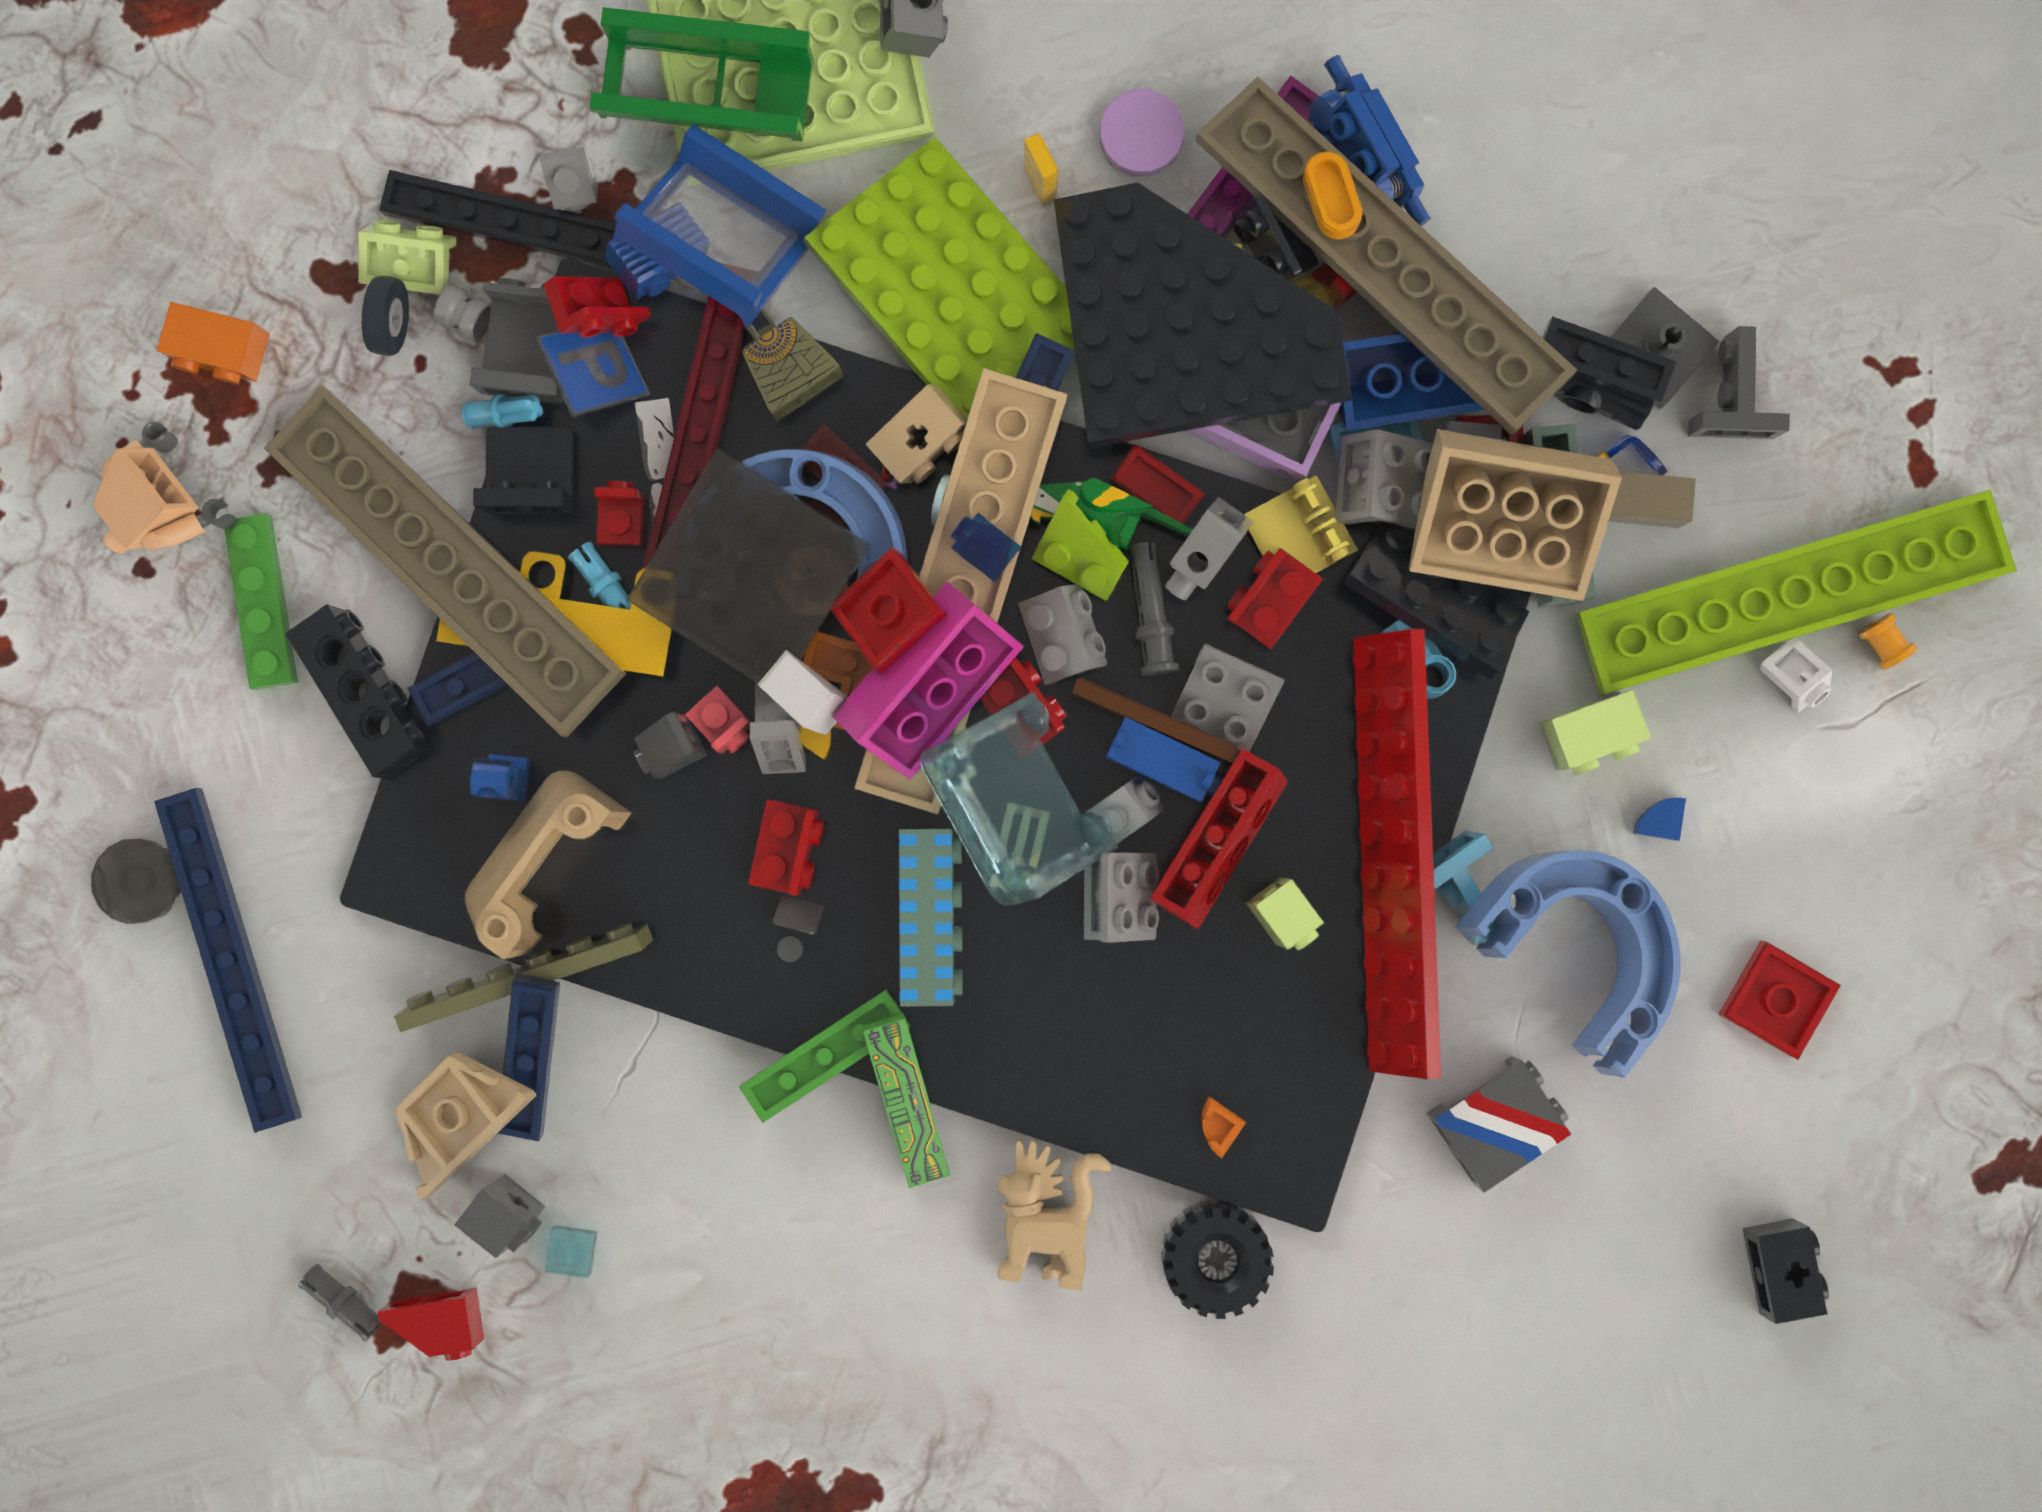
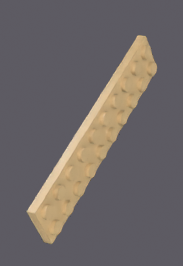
(1000, 478)

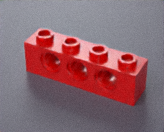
(1220, 839)

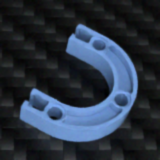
(845, 490)
(1640, 927)

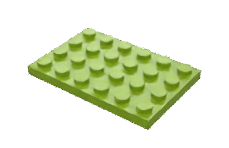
(943, 274)

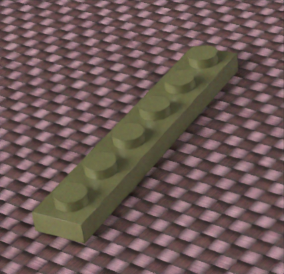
(580, 955)

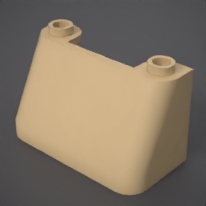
(494, 897)

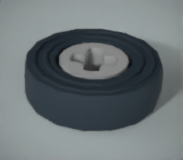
(385, 315)

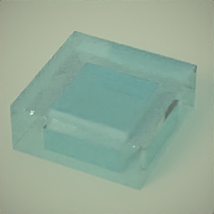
(571, 1251)

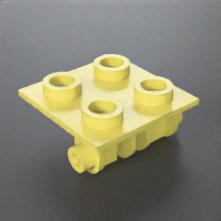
(1302, 525)

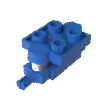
(1369, 137)

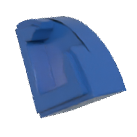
(1662, 819)

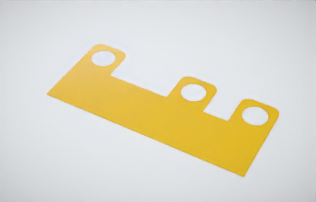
(627, 636)

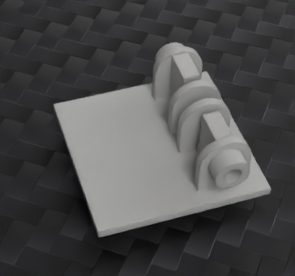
(1227, 697)

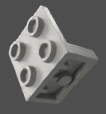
(1381, 478)

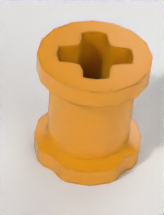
(1887, 641)

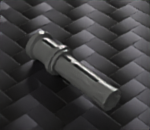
(1153, 629)

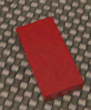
(1156, 484)

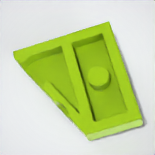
(1080, 550)

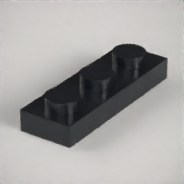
(1611, 361)

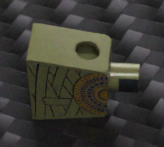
(787, 364)

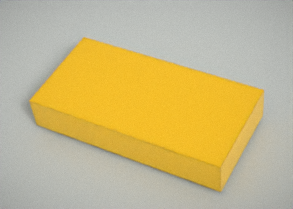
(1040, 168)

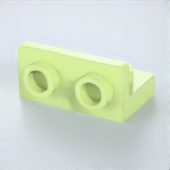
(412, 256)

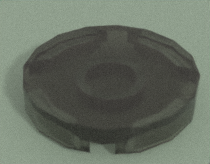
(135, 881)

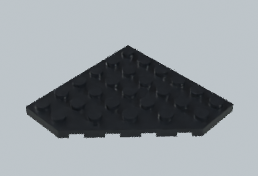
(1184, 323)

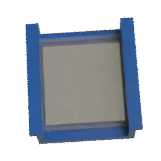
(722, 225)

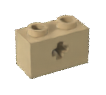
(897, 440)

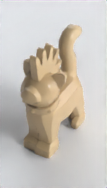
(1047, 1229)

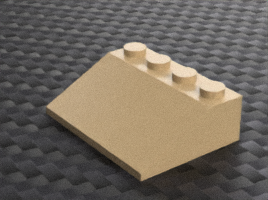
(1513, 514)

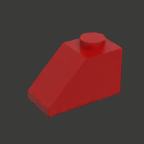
(438, 1322)

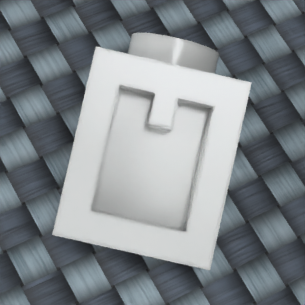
(1799, 674)

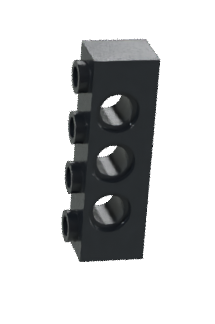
(317, 645)

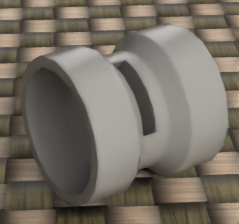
(460, 311)

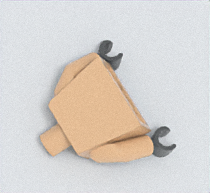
(146, 501)

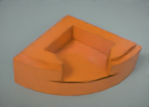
(1219, 1126)

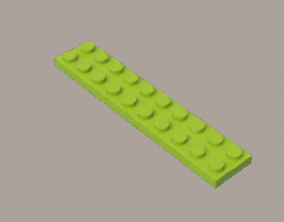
(1795, 592)

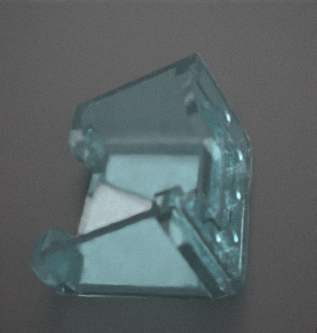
(1014, 804)

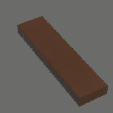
(1157, 721)

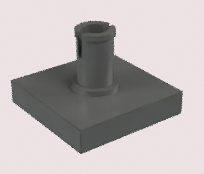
(1668, 332)

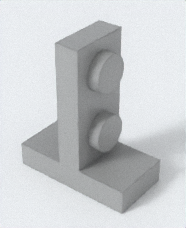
(776, 737)

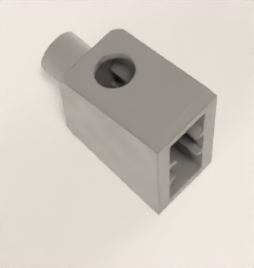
(1213, 536)

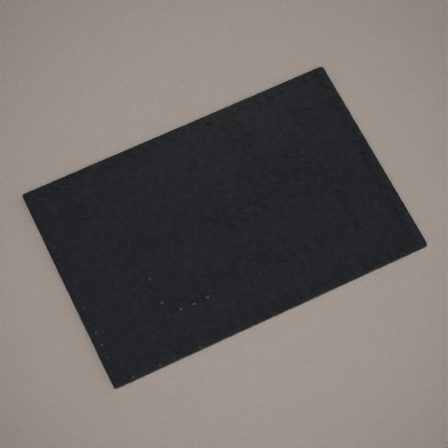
(1052, 1029)

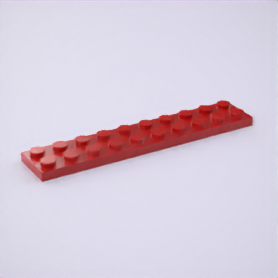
(1397, 854)

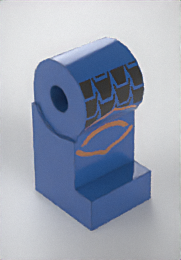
(500, 777)

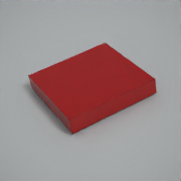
(887, 610)
(1779, 999)

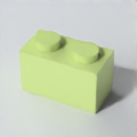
(1596, 731)
(1286, 914)

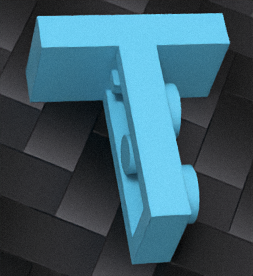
(1452, 876)

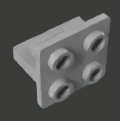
(1119, 897)

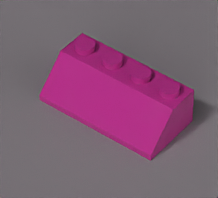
(929, 685)

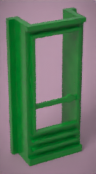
(781, 84)

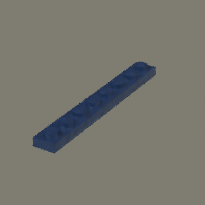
(228, 959)

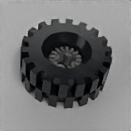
(1243, 1271)

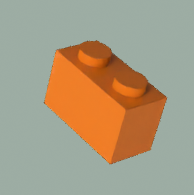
(212, 342)

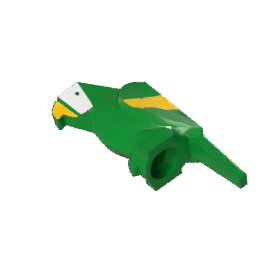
(1112, 508)

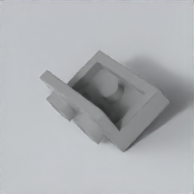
(1063, 633)

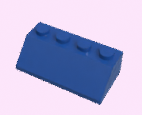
(1397, 385)

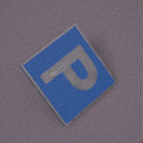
(592, 370)

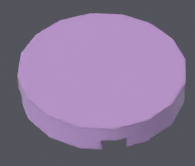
(1141, 132)

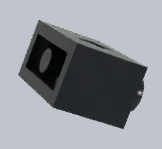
(1770, 1255)

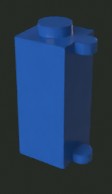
(1164, 761)

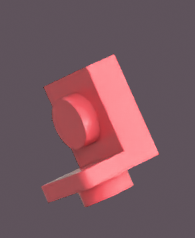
(720, 721)

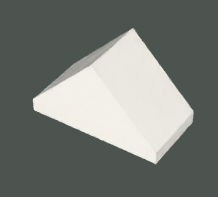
(803, 693)

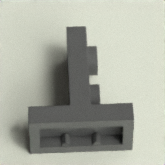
(1737, 395)

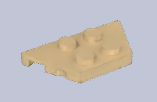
(455, 1116)

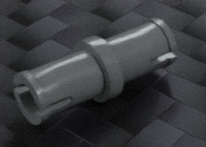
(340, 1302)

